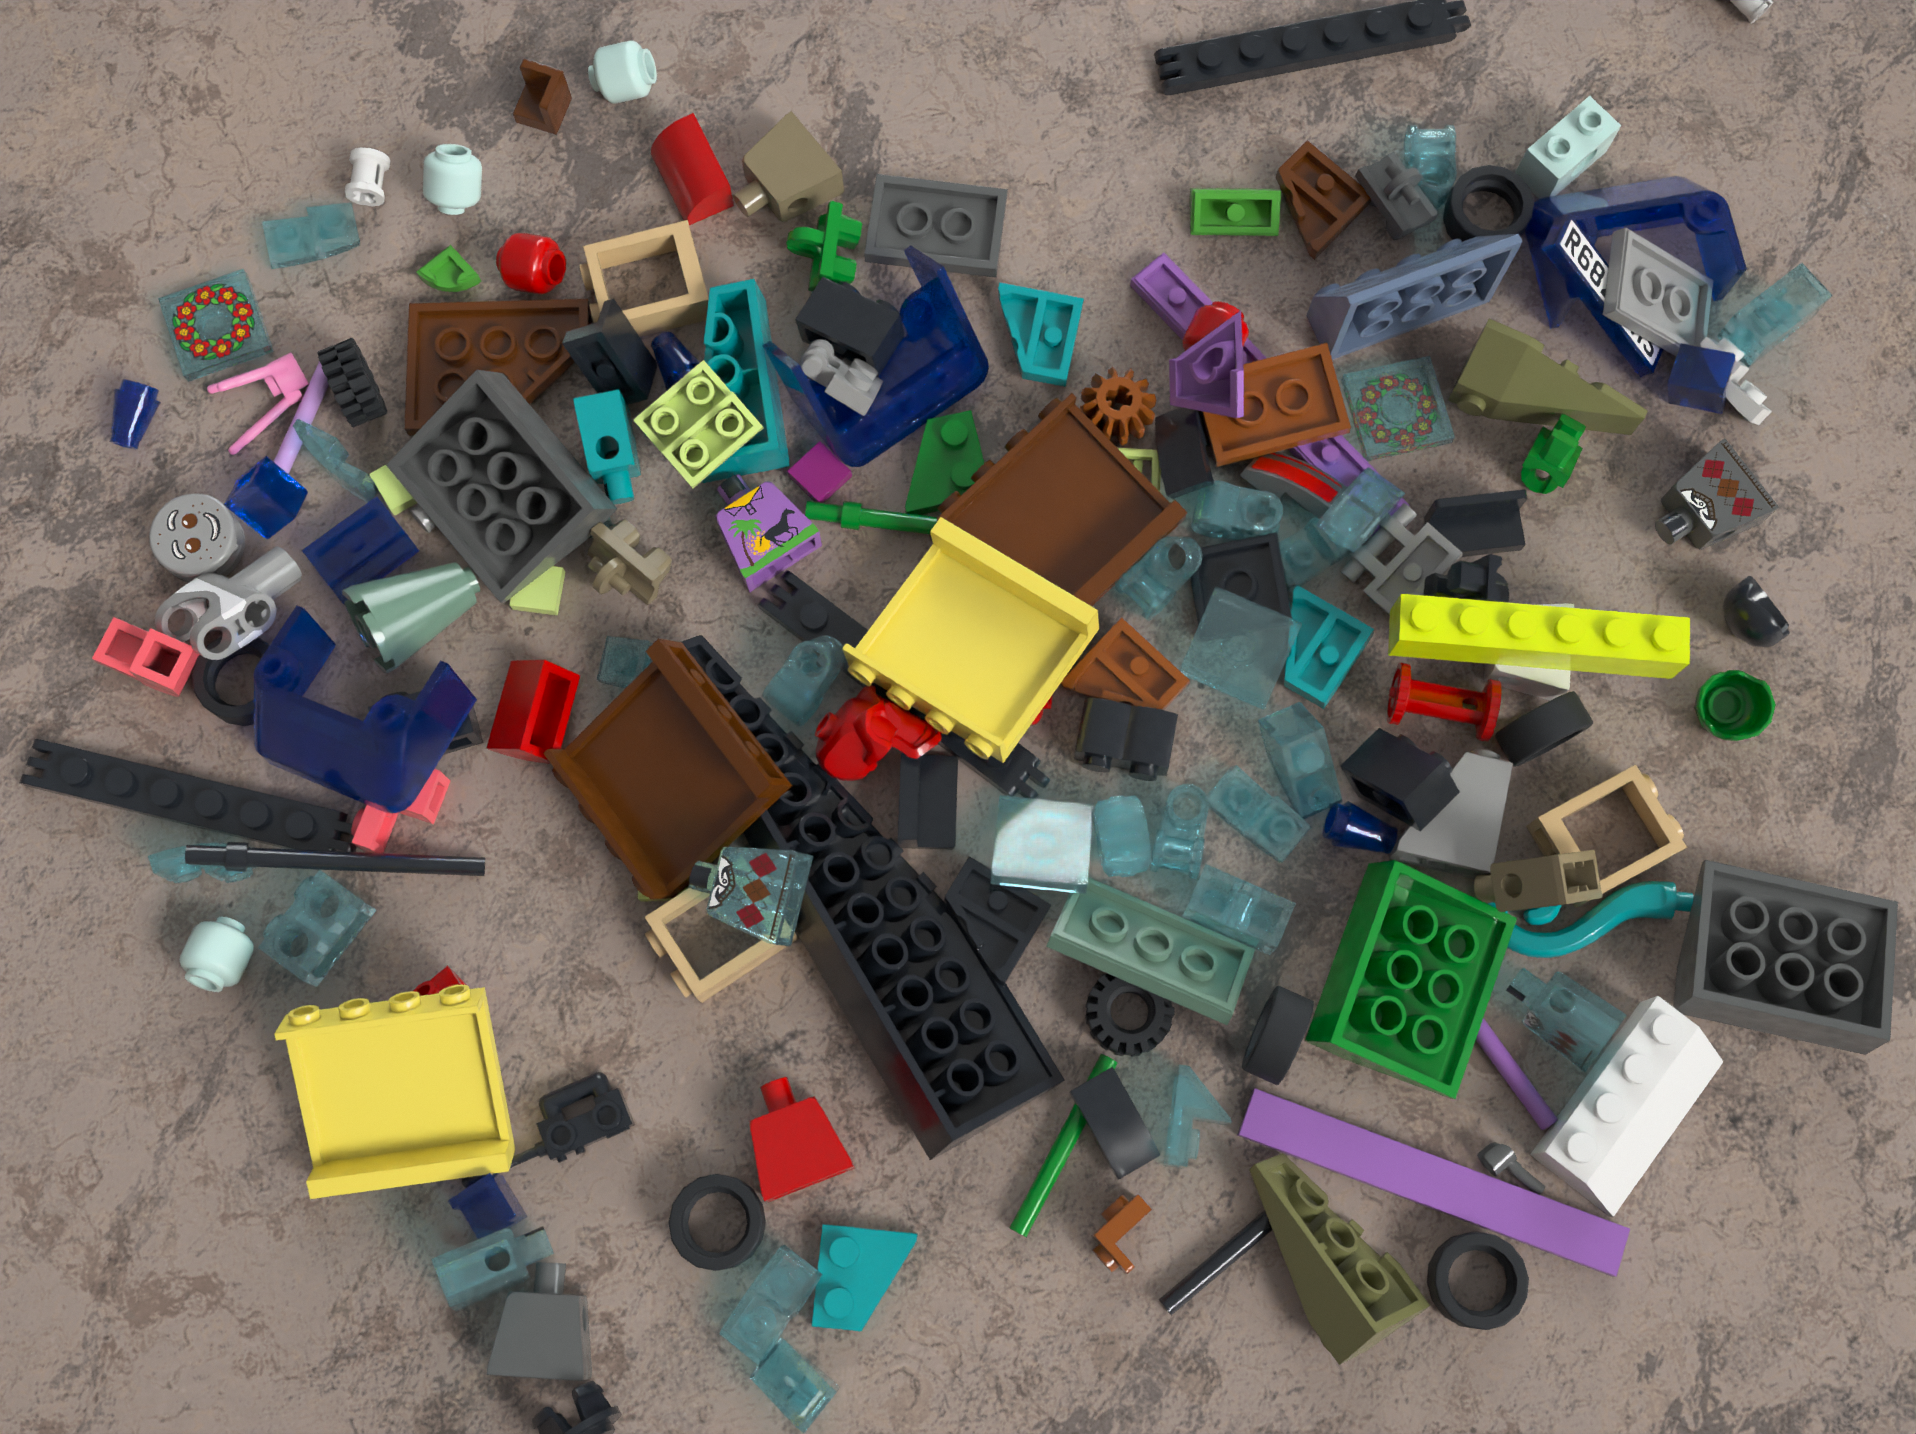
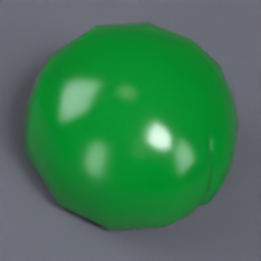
(1734, 705)

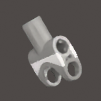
(236, 606)

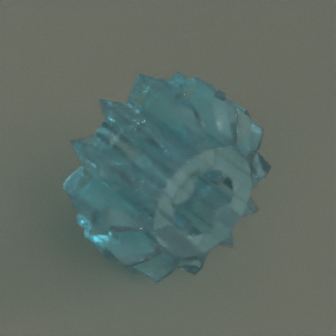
(1122, 836)

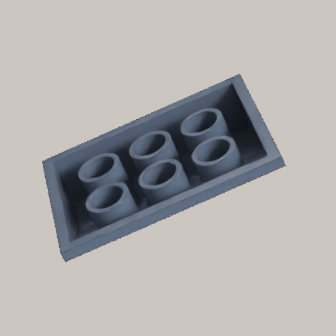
(1411, 293)

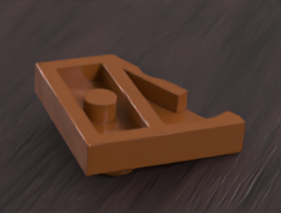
(1126, 671)

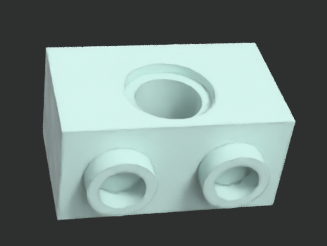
(1568, 149)

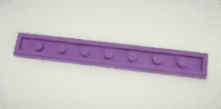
(1176, 301)
(1434, 1182)

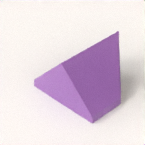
(1211, 372)

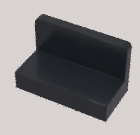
(613, 355)
(1480, 522)
(928, 802)

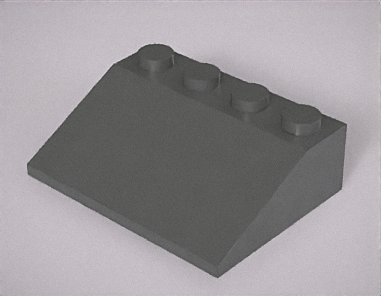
(500, 484)
(1788, 958)

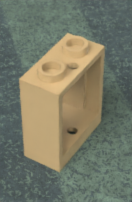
(641, 245)
(1555, 839)
(685, 975)

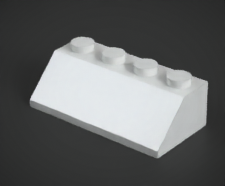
(1629, 1104)

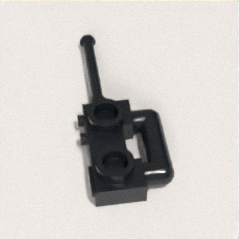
(566, 1136)

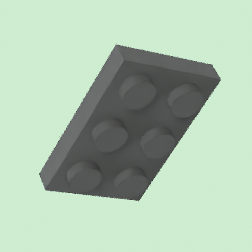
(943, 220)

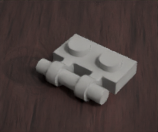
(844, 380)
(1422, 555)

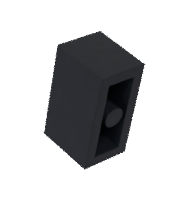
(851, 323)
(1401, 778)

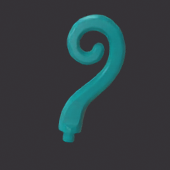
(1633, 901)

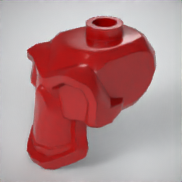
(865, 733)

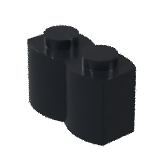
(1125, 738)

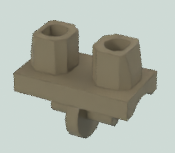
(621, 566)

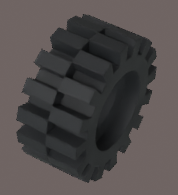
(352, 382)
(1116, 1038)

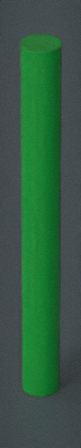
(1055, 1160)

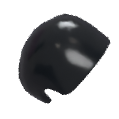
(1753, 615)

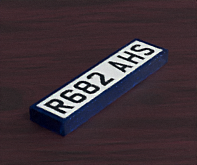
(1587, 276)

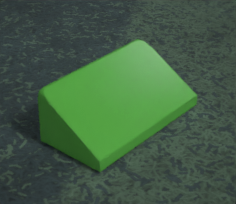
(1234, 211)

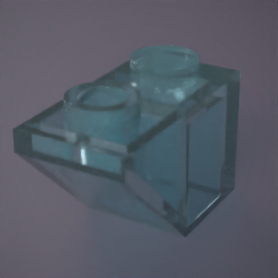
(1301, 759)

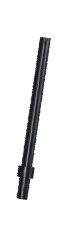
(239, 857)

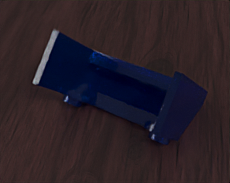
(1637, 208)
(924, 376)
(368, 760)

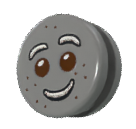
(196, 537)

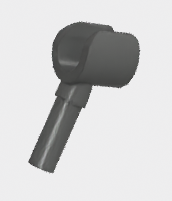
(1498, 1157)

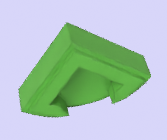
(448, 272)

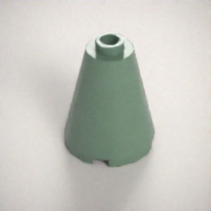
(409, 609)

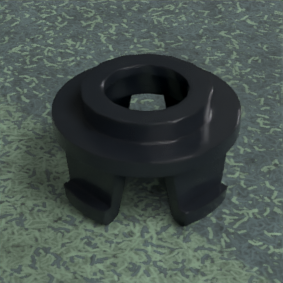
(593, 1409)

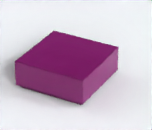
(819, 473)

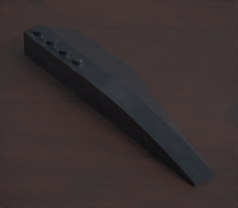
(892, 950)

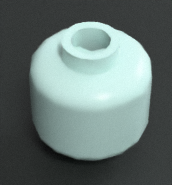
(622, 72)
(452, 178)
(216, 954)

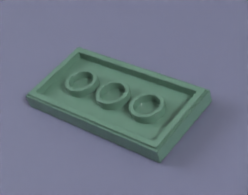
(1153, 949)

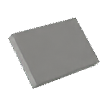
(1656, 293)

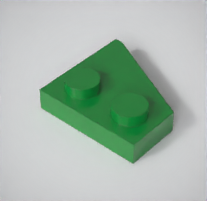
(944, 462)

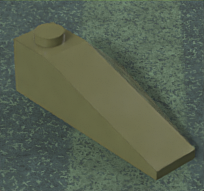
(1517, 383)
(1341, 1281)

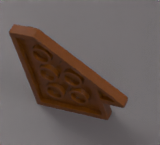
(496, 336)

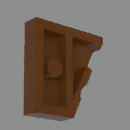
(1319, 197)

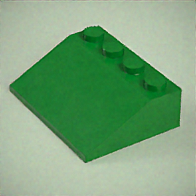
(1411, 978)

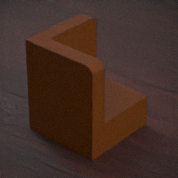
(543, 97)

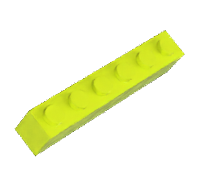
(1539, 636)

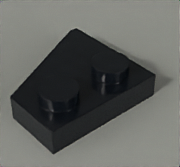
(995, 917)

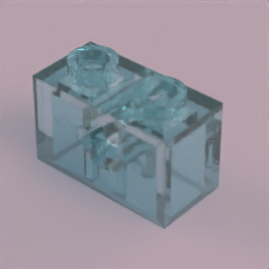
(1776, 314)
(1238, 910)

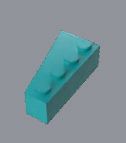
(734, 350)

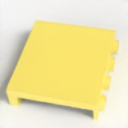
(974, 642)
(399, 1091)

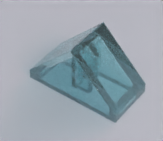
(794, 1384)

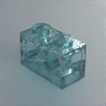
(326, 936)

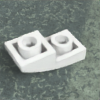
(1744, 398)

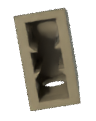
(788, 172)
(1540, 881)

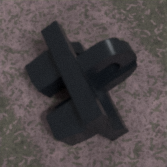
(1470, 581)

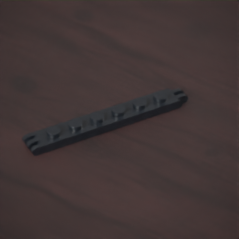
(1309, 44)
(812, 615)
(187, 799)

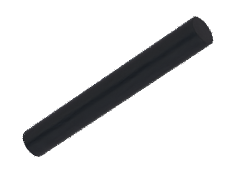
(1216, 1263)

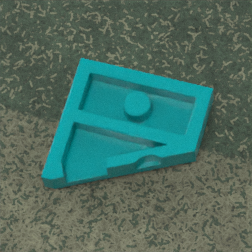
(1041, 331)
(1323, 648)
(856, 1273)

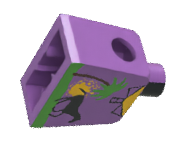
(763, 530)

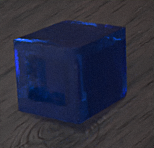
(1700, 378)
(266, 498)
(489, 1205)

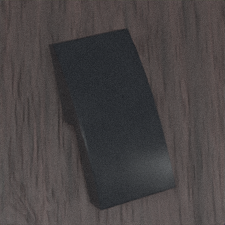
(1182, 451)
(1115, 1123)

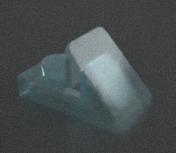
(1189, 1103)

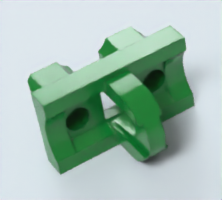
(821, 245)
(1555, 453)

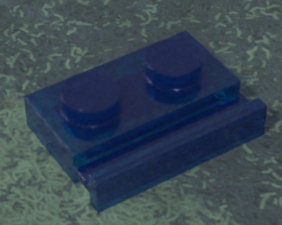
(360, 548)

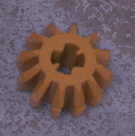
(1132, 414)

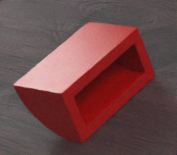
(691, 170)
(533, 710)

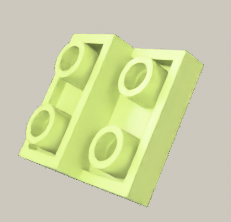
(698, 424)

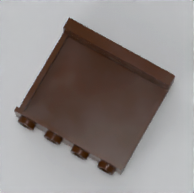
(1065, 504)
(668, 772)

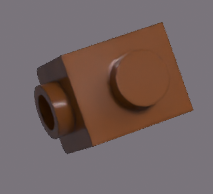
(1120, 1218)

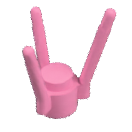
(281, 377)

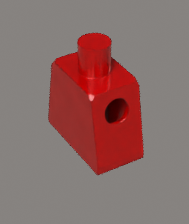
(794, 1143)

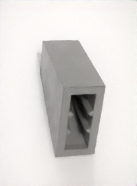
(1467, 830)

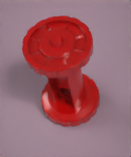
(1444, 702)

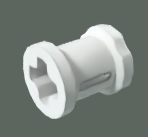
(367, 176)

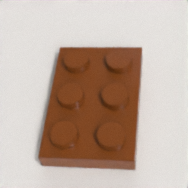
(1286, 405)

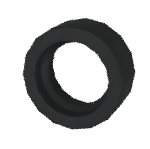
(1494, 180)
(205, 677)
(1544, 728)
(1277, 1035)
(681, 1212)
(1514, 1269)

